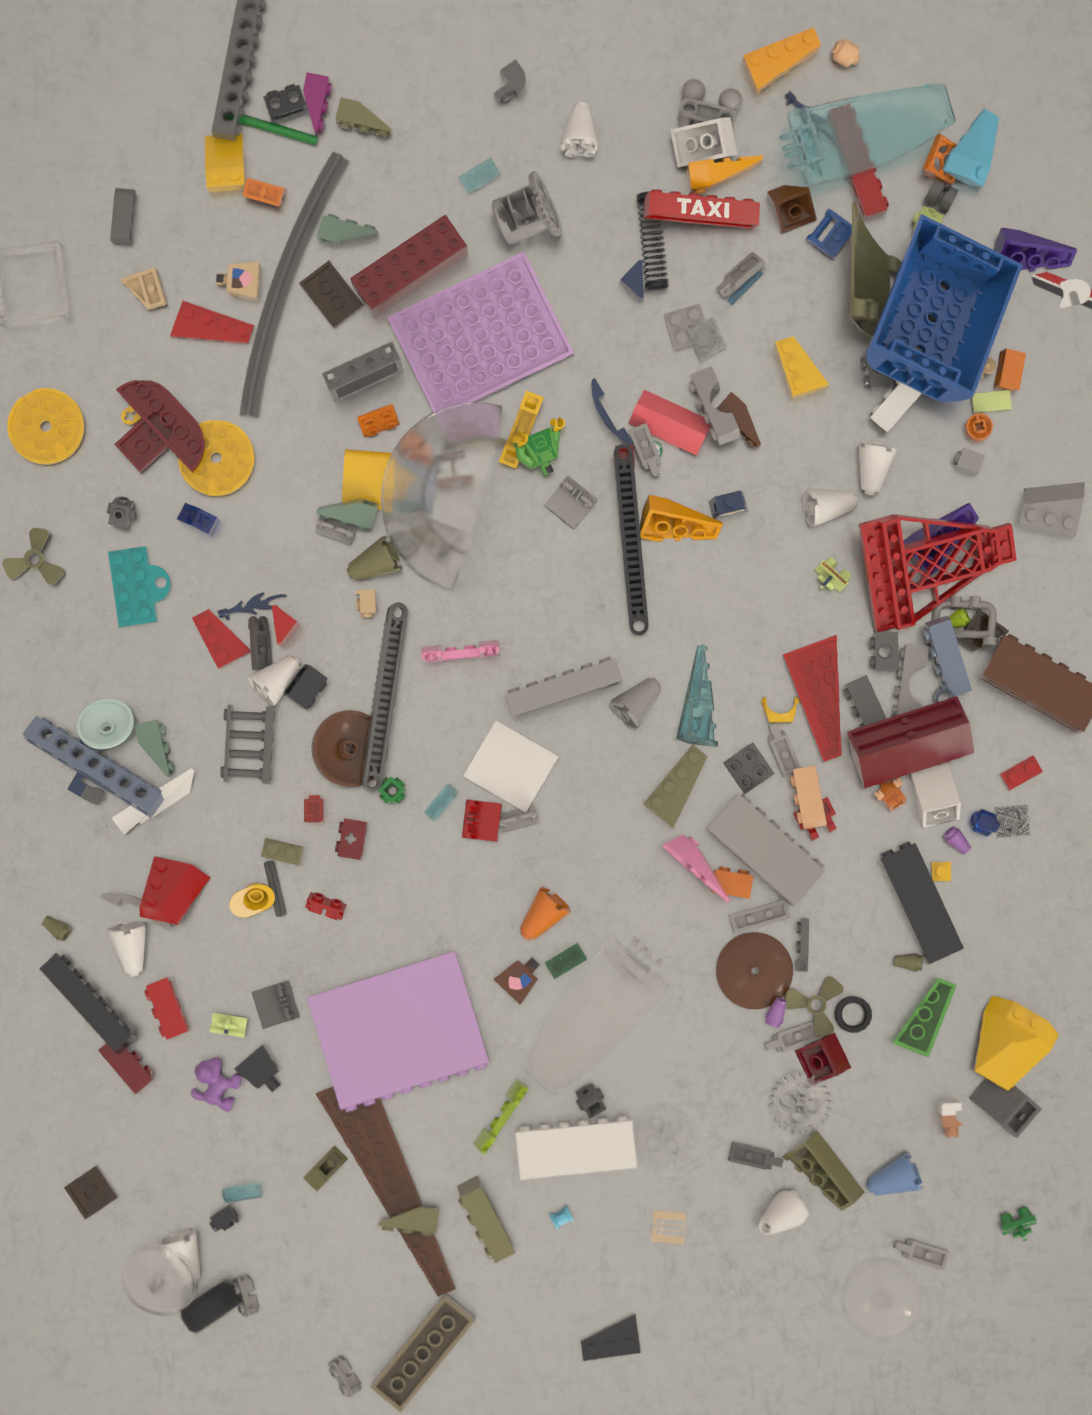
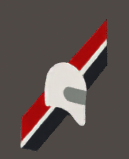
(1072, 291)

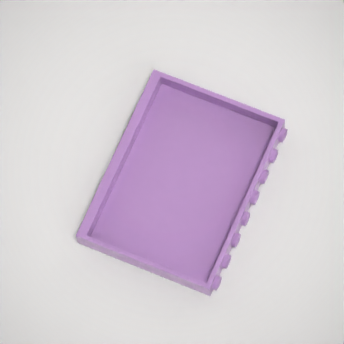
(398, 1031)

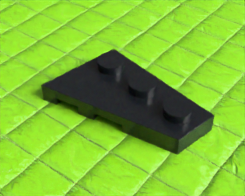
(613, 1341)

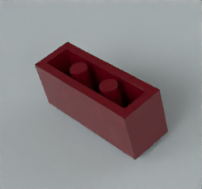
(128, 1067)

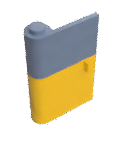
(363, 475)

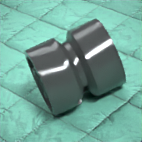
(941, 195)

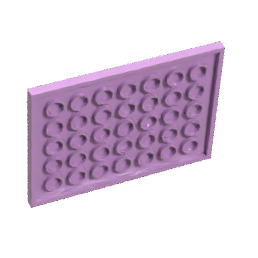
(481, 334)

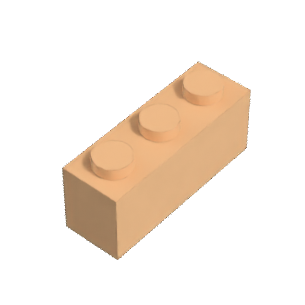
(808, 797)

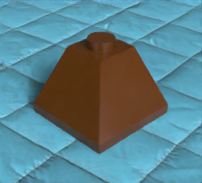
(791, 206)

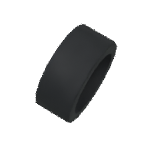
(866, 1007)

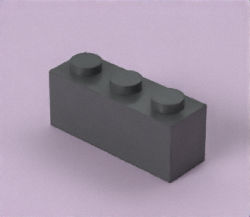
(864, 701)

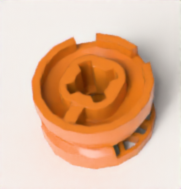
(978, 427)

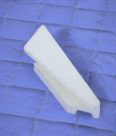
(171, 792)

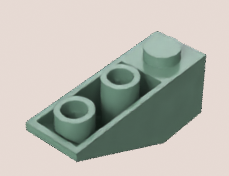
(340, 232)
(357, 512)
(151, 740)

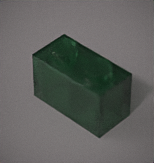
(566, 960)

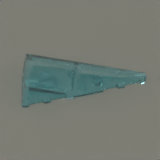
(696, 719)

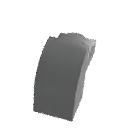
(516, 82)

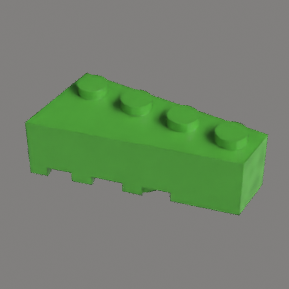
(924, 1024)

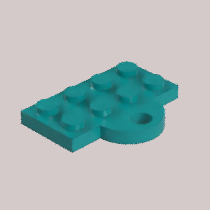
(136, 586)

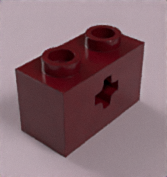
(358, 829)

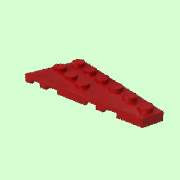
(817, 686)

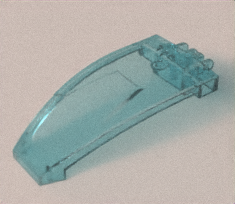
(864, 130)

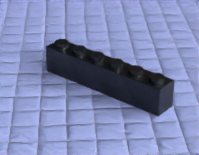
(87, 1003)

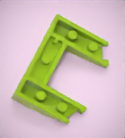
(487, 1137)

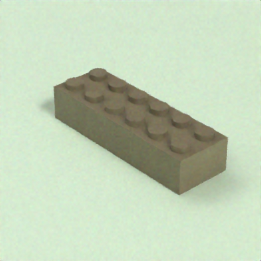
(422, 1352)

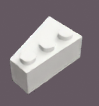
(894, 406)

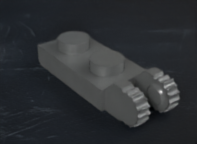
(259, 642)

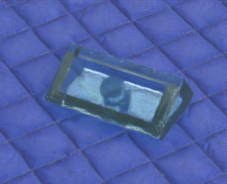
(441, 802)
(242, 1193)

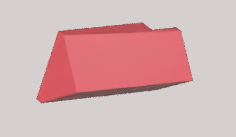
(670, 422)

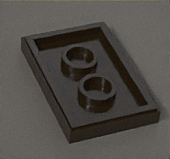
(331, 294)

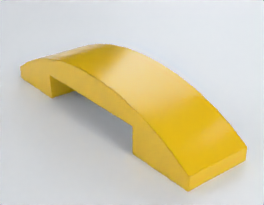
(523, 423)

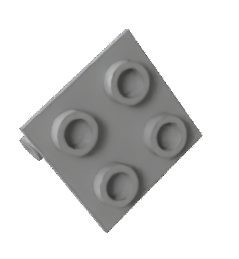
(570, 502)

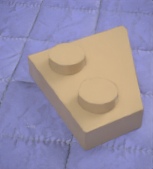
(147, 288)

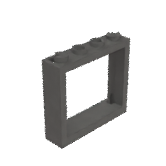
(363, 371)

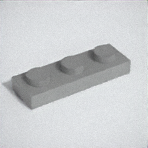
(759, 916)

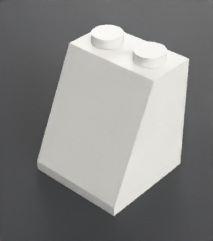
(936, 795)

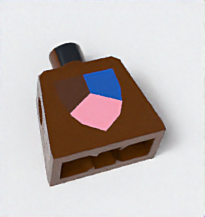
(518, 979)

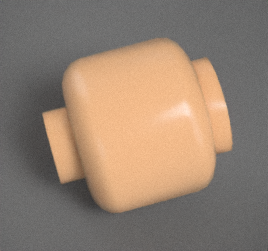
(845, 53)

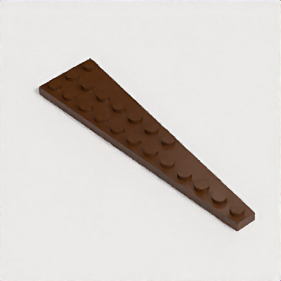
(382, 1162)

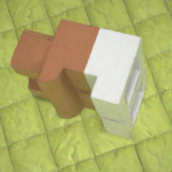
(947, 1116)

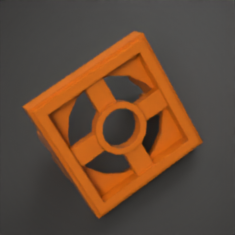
(929, 167)

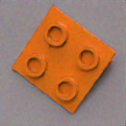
(378, 420)

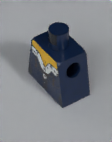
(728, 504)

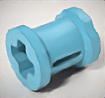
(561, 1217)

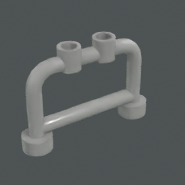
(974, 603)

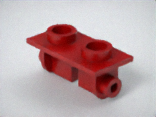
(334, 907)

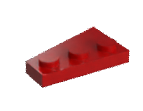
(219, 639)

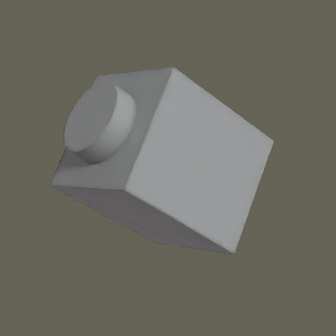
(969, 461)

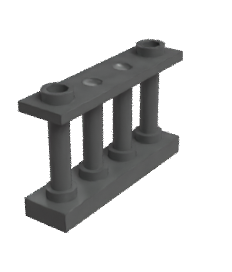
(265, 754)

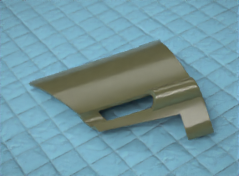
(868, 277)

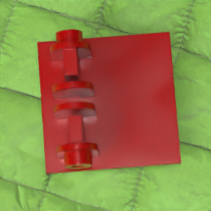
(481, 820)

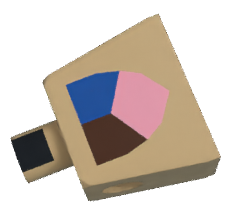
(241, 280)

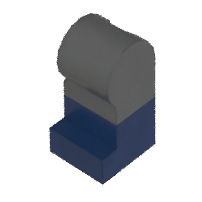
(91, 794)

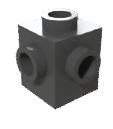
(121, 512)
(589, 1096)

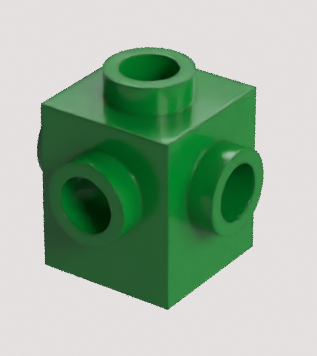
(386, 785)

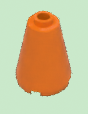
(543, 914)

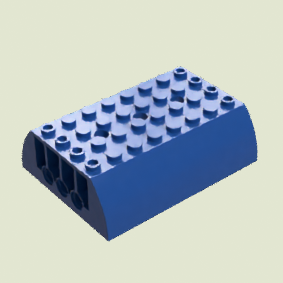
(964, 315)

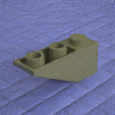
(356, 115)
(417, 1219)

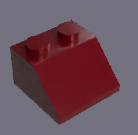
(823, 1058)

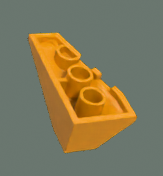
(707, 175)
(669, 520)

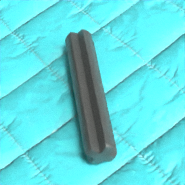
(273, 883)

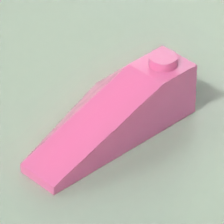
(692, 858)

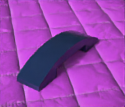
(597, 394)

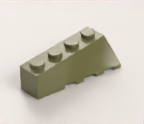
(825, 1170)

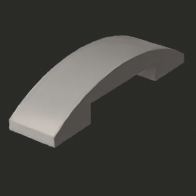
(116, 898)

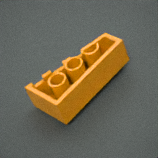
(779, 58)

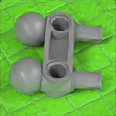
(694, 91)

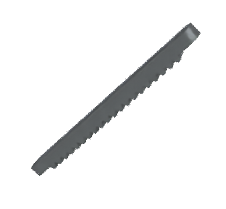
(384, 696)

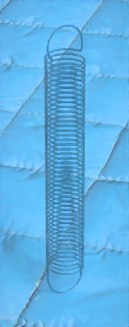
(743, 291)

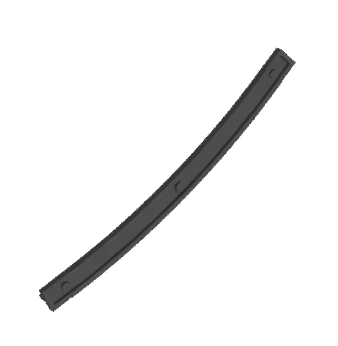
(283, 281)

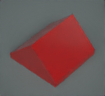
(284, 625)

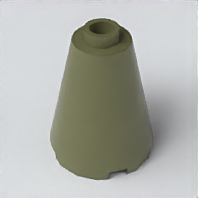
(376, 560)

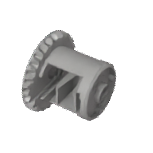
(523, 207)

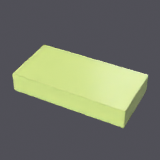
(991, 401)

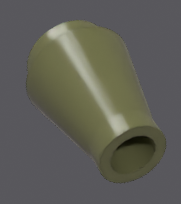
(57, 928)
(909, 961)

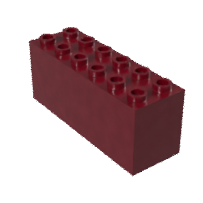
(409, 266)
(911, 742)

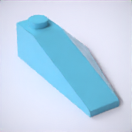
(973, 155)

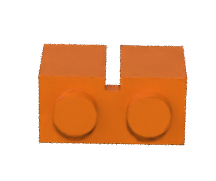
(734, 883)

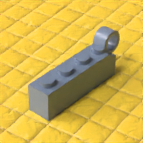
(948, 658)

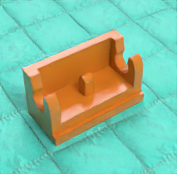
(264, 192)
(1009, 370)

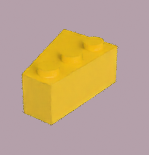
(798, 369)

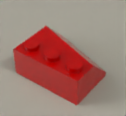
(171, 890)

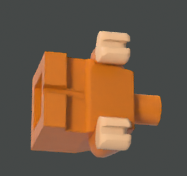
(891, 794)

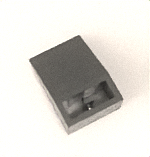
(1008, 1108)

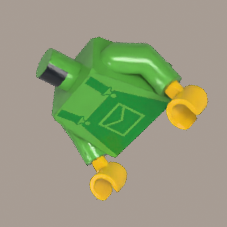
(539, 447)

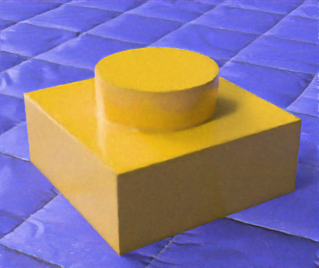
(941, 871)

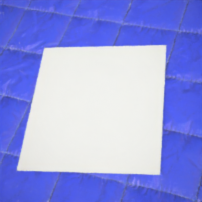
(510, 766)

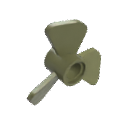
(16, 566)
(829, 990)

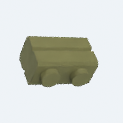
(282, 851)

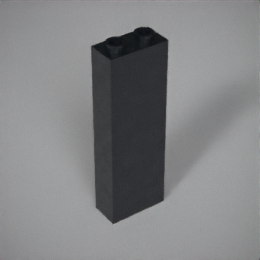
(920, 902)

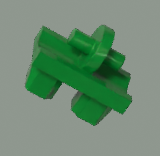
(1010, 1226)

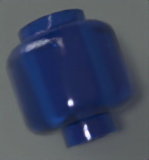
(984, 822)

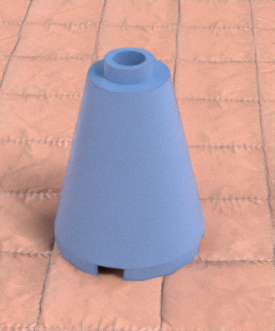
(896, 1178)

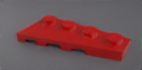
(205, 324)

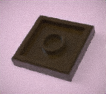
(90, 1192)

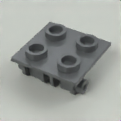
(748, 768)
(275, 1004)

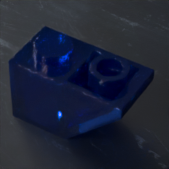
(198, 519)

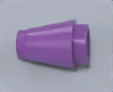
(956, 839)
(776, 1013)

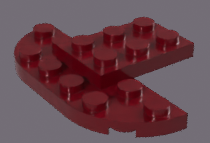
(162, 426)

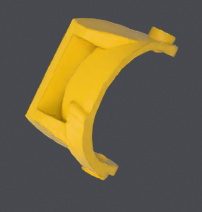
(777, 717)

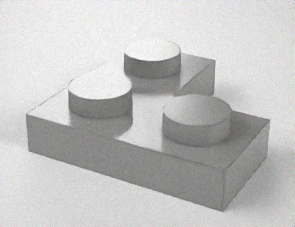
(679, 321)

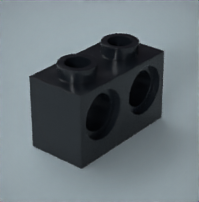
(286, 108)

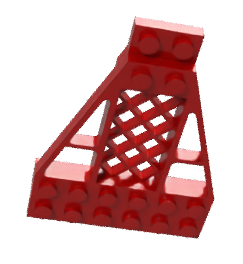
(888, 571)

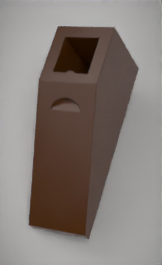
(738, 408)

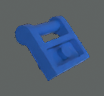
(835, 238)

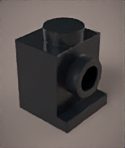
(224, 1218)

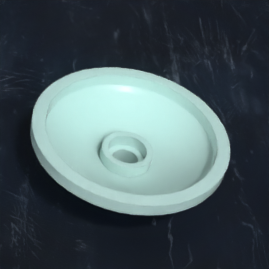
(104, 716)

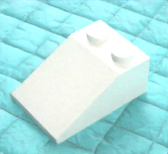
(704, 141)

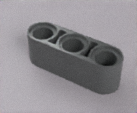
(123, 215)

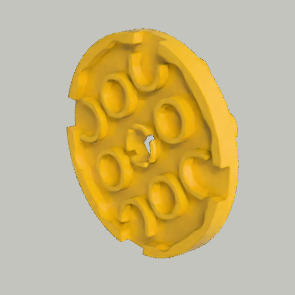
(26, 421)
(235, 464)

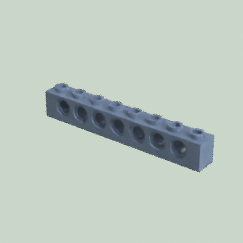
(147, 805)

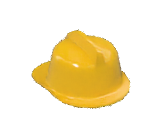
(252, 900)

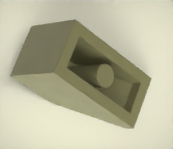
(325, 1168)

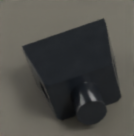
(259, 1069)

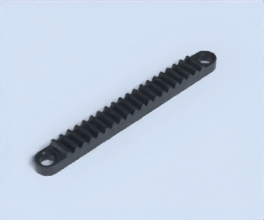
(630, 539)

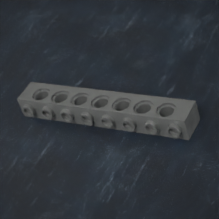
(222, 128)

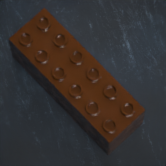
(1039, 683)

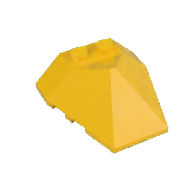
(1011, 1042)

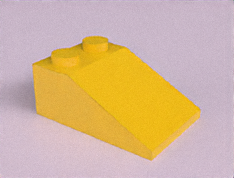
(224, 164)

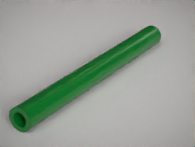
(276, 128)

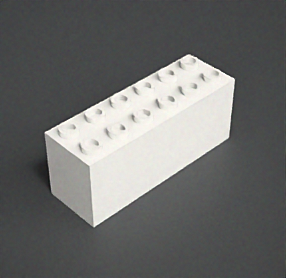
(576, 1147)

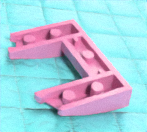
(435, 653)

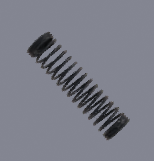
(659, 283)

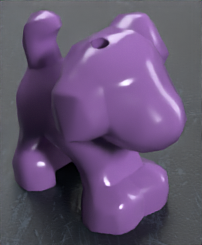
(209, 1073)

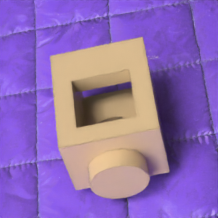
(366, 603)

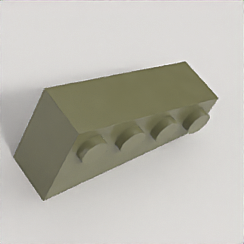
(675, 788)
(485, 1220)

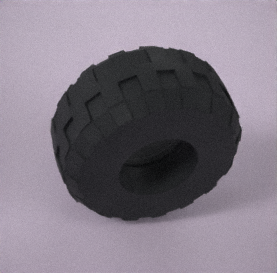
(209, 1307)

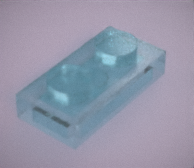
(479, 175)

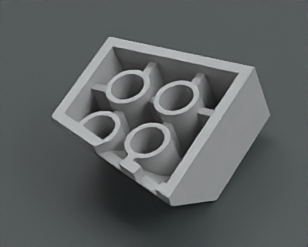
(1052, 508)

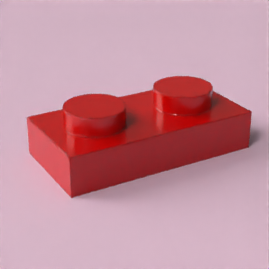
(1021, 772)

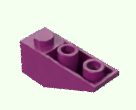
(315, 91)

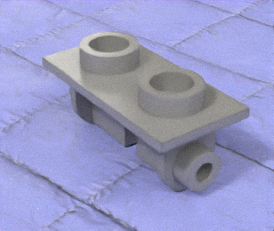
(335, 530)
(517, 818)
(245, 1303)
(347, 1384)

